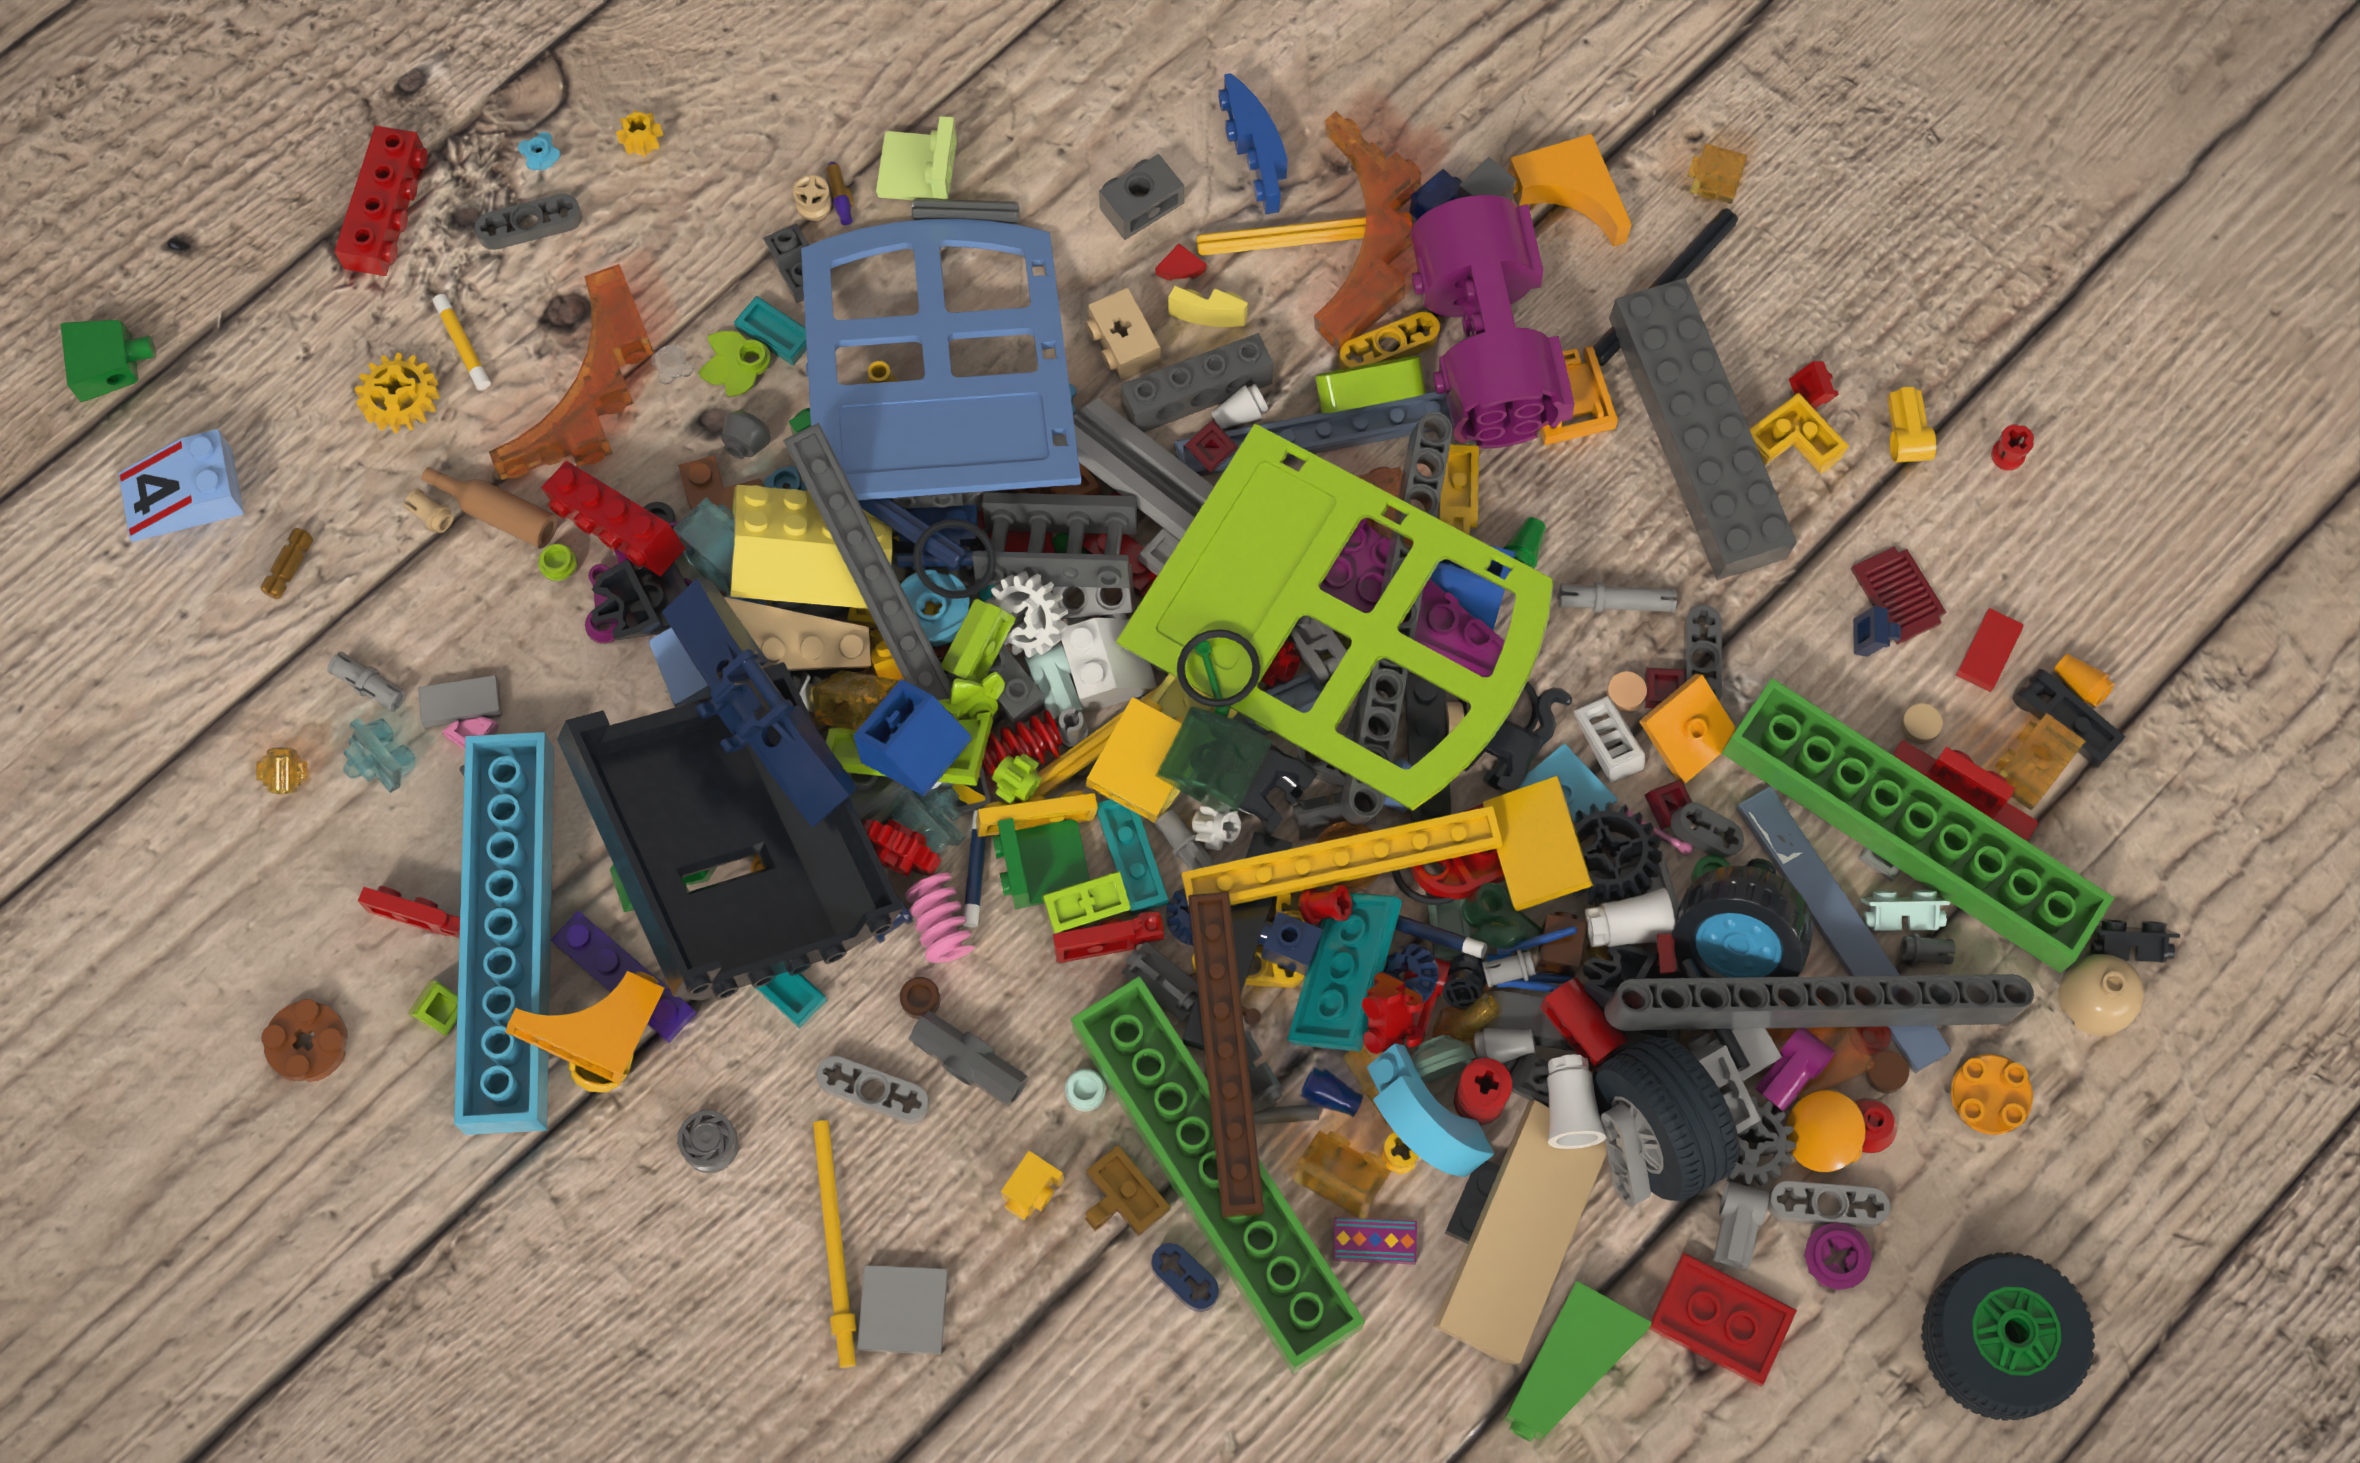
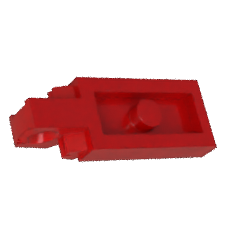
(1107, 938)

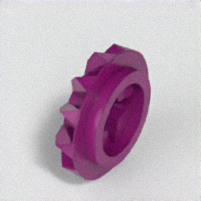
(1841, 1238)

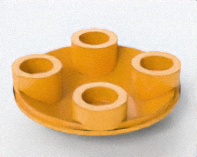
(1992, 1094)
(1826, 1131)

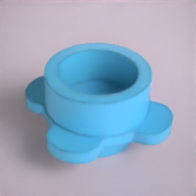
(543, 159)

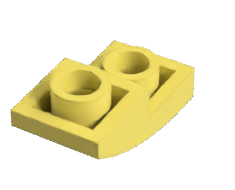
(1220, 310)

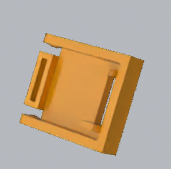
(1589, 397)

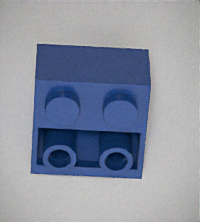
(1474, 593)
(911, 738)

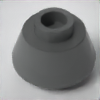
(744, 434)

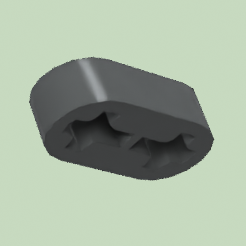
(1709, 825)

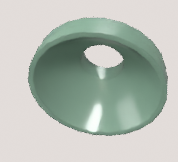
(1441, 1057)

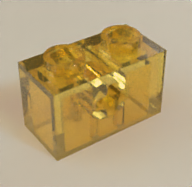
(849, 698)
(2052, 745)

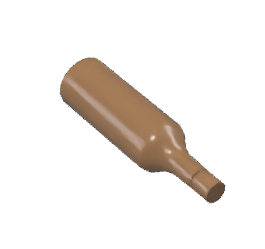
(498, 508)

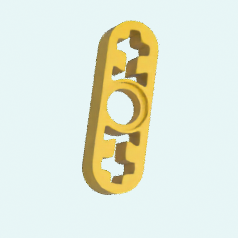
(1409, 324)

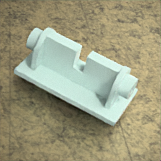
(1888, 909)

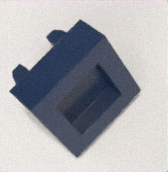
(1874, 631)

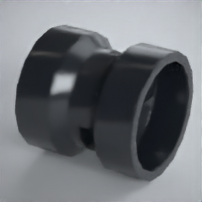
(1464, 981)

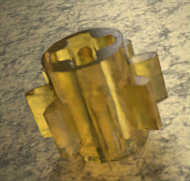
(281, 770)

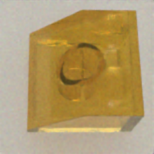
(1342, 1173)

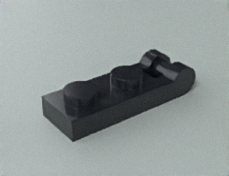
(2071, 712)

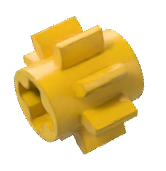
(639, 133)

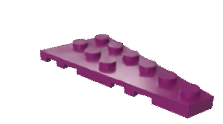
(1441, 621)

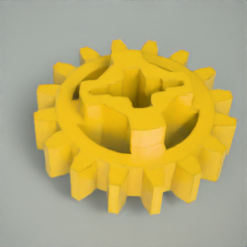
(401, 395)

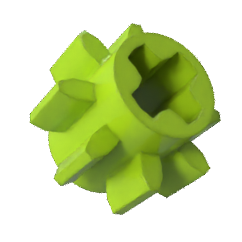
(1016, 778)

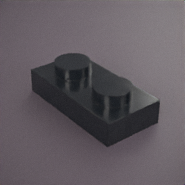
(1472, 1202)

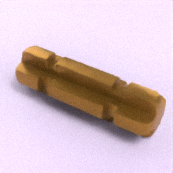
(286, 563)

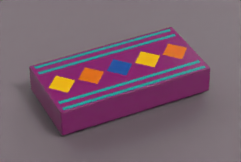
(1374, 1240)

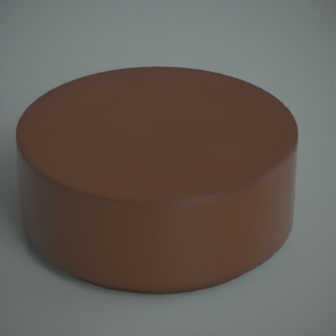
(919, 996)
(1890, 1072)

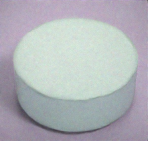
(1085, 1090)

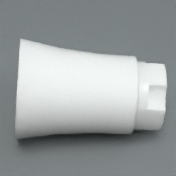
(1630, 920)
(1572, 1104)

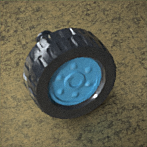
(1743, 923)

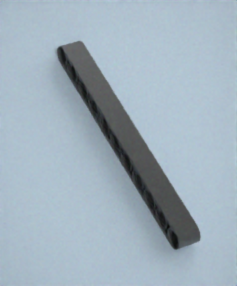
(1373, 706)
(1958, 1002)

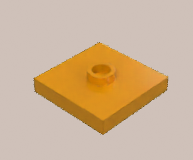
(1689, 728)

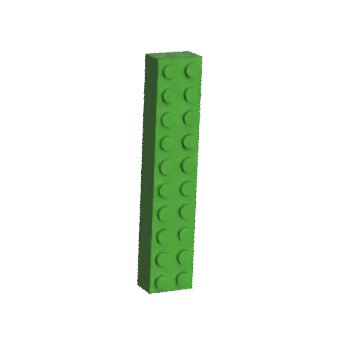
(1918, 826)
(1170, 1109)

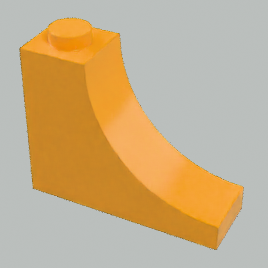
(1572, 177)
(598, 1036)

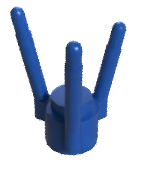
(1539, 981)

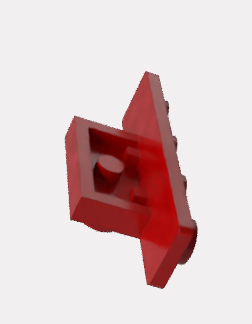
(1979, 788)

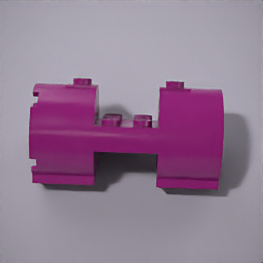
(1473, 265)

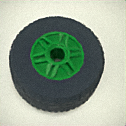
(2045, 1327)

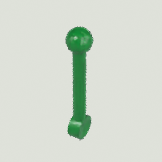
(1204, 650)

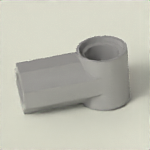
(1741, 1213)

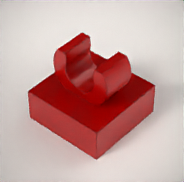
(1814, 384)

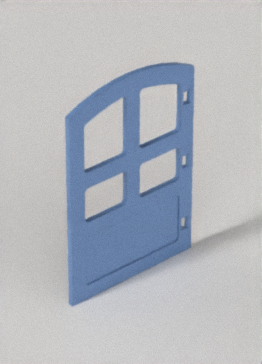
(944, 428)

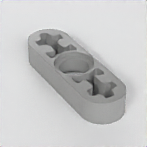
(904, 1091)
(1623, 1148)
(1859, 1195)

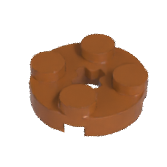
(282, 1037)

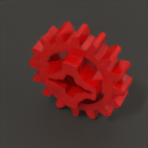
(901, 848)

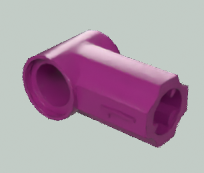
(1802, 1059)

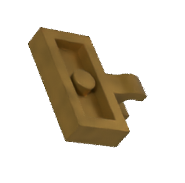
(1125, 1192)

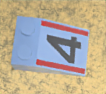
(181, 487)

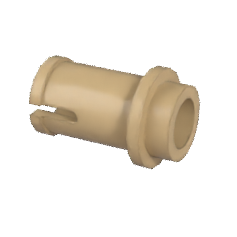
(435, 516)

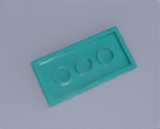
(1342, 972)

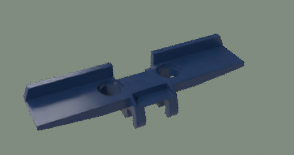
(752, 703)

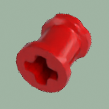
(2011, 444)
(1325, 904)

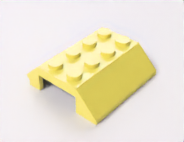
(788, 551)

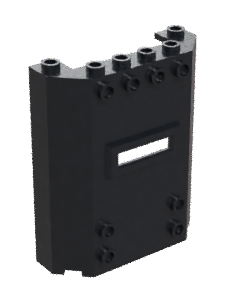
(683, 805)

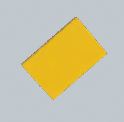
(1539, 844)

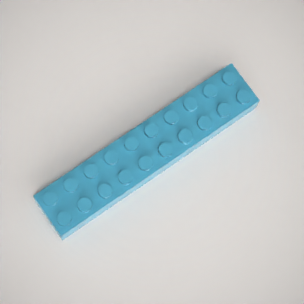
(504, 931)

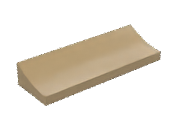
(1519, 1240)

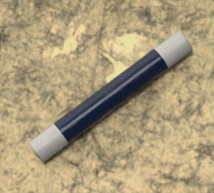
(974, 876)
(1441, 936)

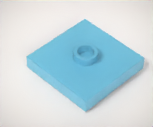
(1577, 780)

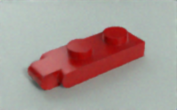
(418, 913)

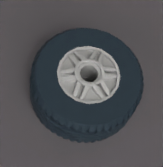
(1678, 1115)

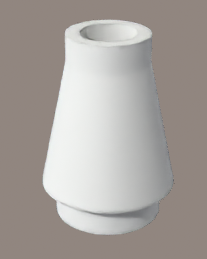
(1240, 408)

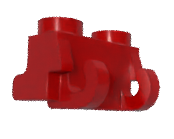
(1391, 1014)

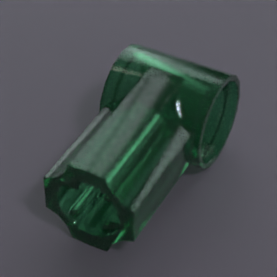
(1500, 910)

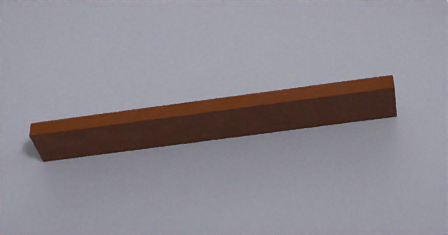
(1225, 1055)

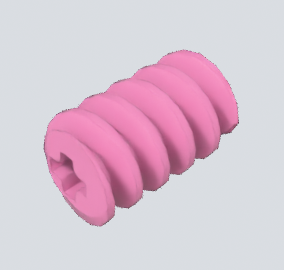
(936, 919)

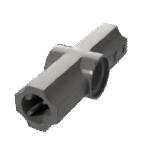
(968, 1058)

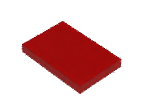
(1722, 1319)

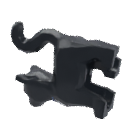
(1519, 746)
(1275, 771)

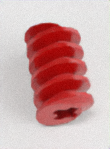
(1031, 742)
(1488, 1076)

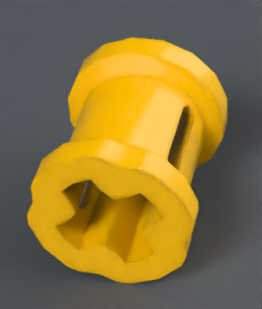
(1396, 1163)

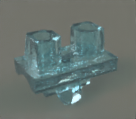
(371, 759)
(940, 830)

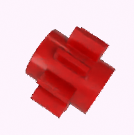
(1283, 666)

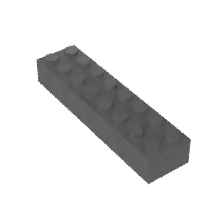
(1702, 429)

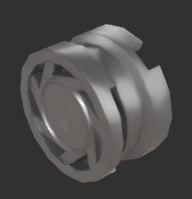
(708, 1142)

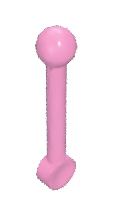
(1683, 847)

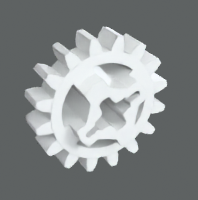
(1035, 610)

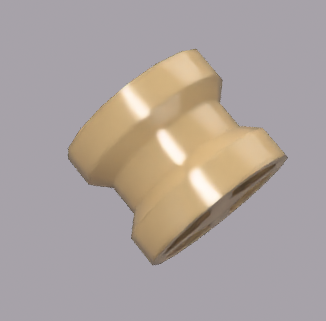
(805, 191)

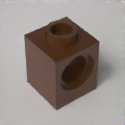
(1564, 954)

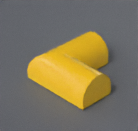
(1804, 428)

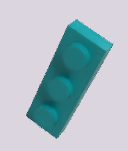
(1132, 856)

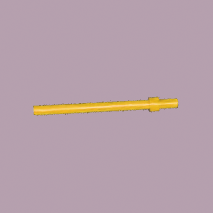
(843, 1322)

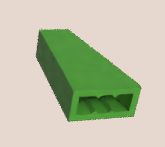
(1575, 1355)

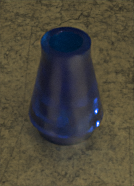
(1329, 1092)

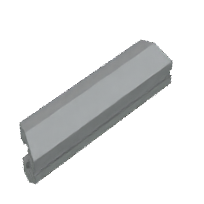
(1137, 467)

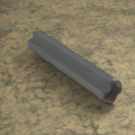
(966, 209)

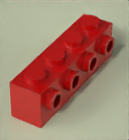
(381, 201)
(612, 518)

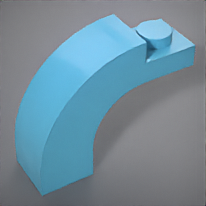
(1421, 1122)

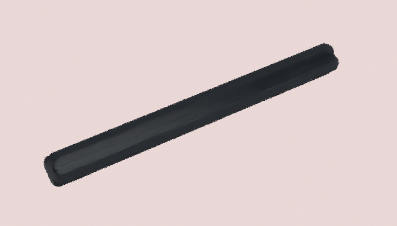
(1678, 269)

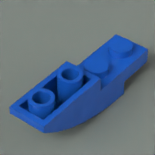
(1257, 138)

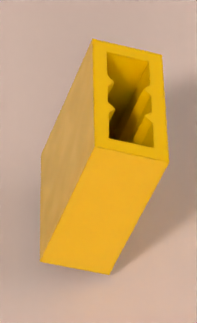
(1132, 758)

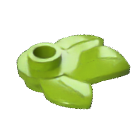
(730, 362)
(970, 697)

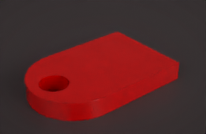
(1461, 874)

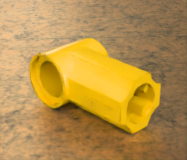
(1910, 436)

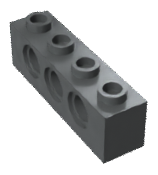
(1196, 383)

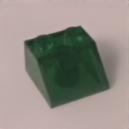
(1213, 759)

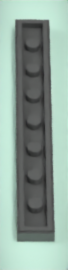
(867, 561)

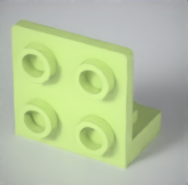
(918, 163)

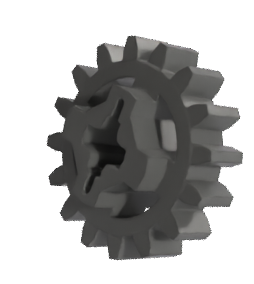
(1768, 1144)

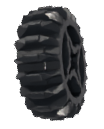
(1636, 843)

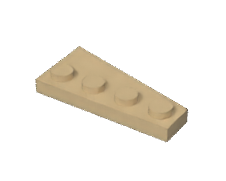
(803, 639)

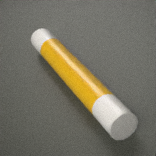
(461, 342)

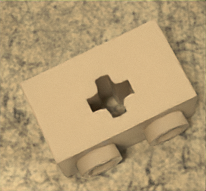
(1123, 335)

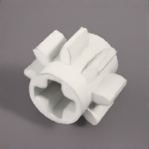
(1215, 828)

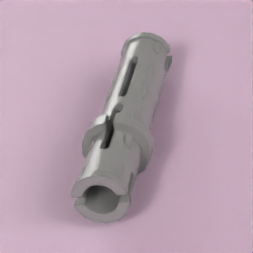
(1621, 598)

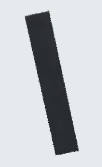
(1247, 924)

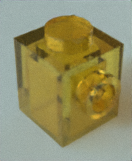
(1716, 173)

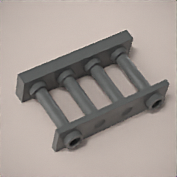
(1060, 515)

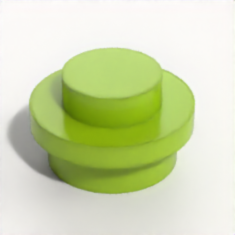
(557, 562)

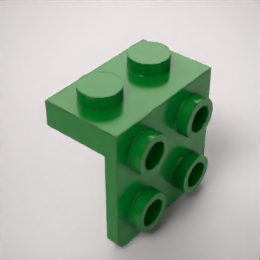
(1039, 859)

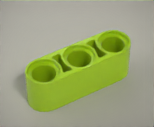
(1370, 384)

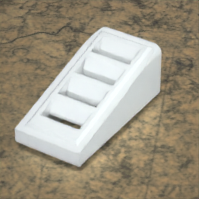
(1621, 760)

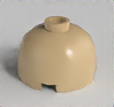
(2101, 994)

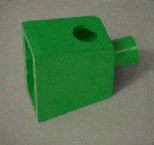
(102, 356)

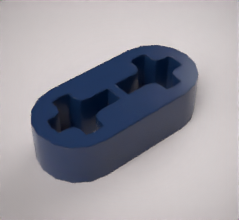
(1191, 1270)

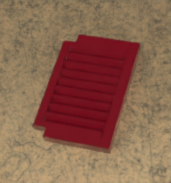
(1897, 583)

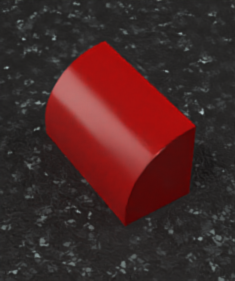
(1582, 1023)

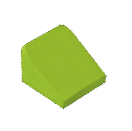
(436, 1007)

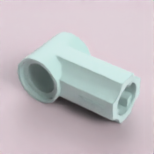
(1052, 677)

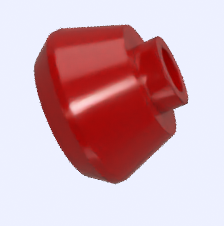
(1877, 1137)

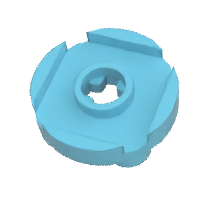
(945, 625)

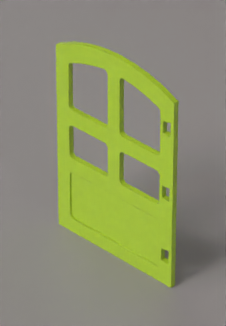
(1258, 567)

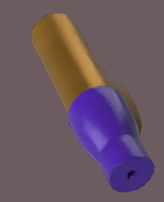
(842, 195)

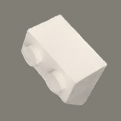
(1102, 668)

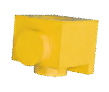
(1030, 1186)

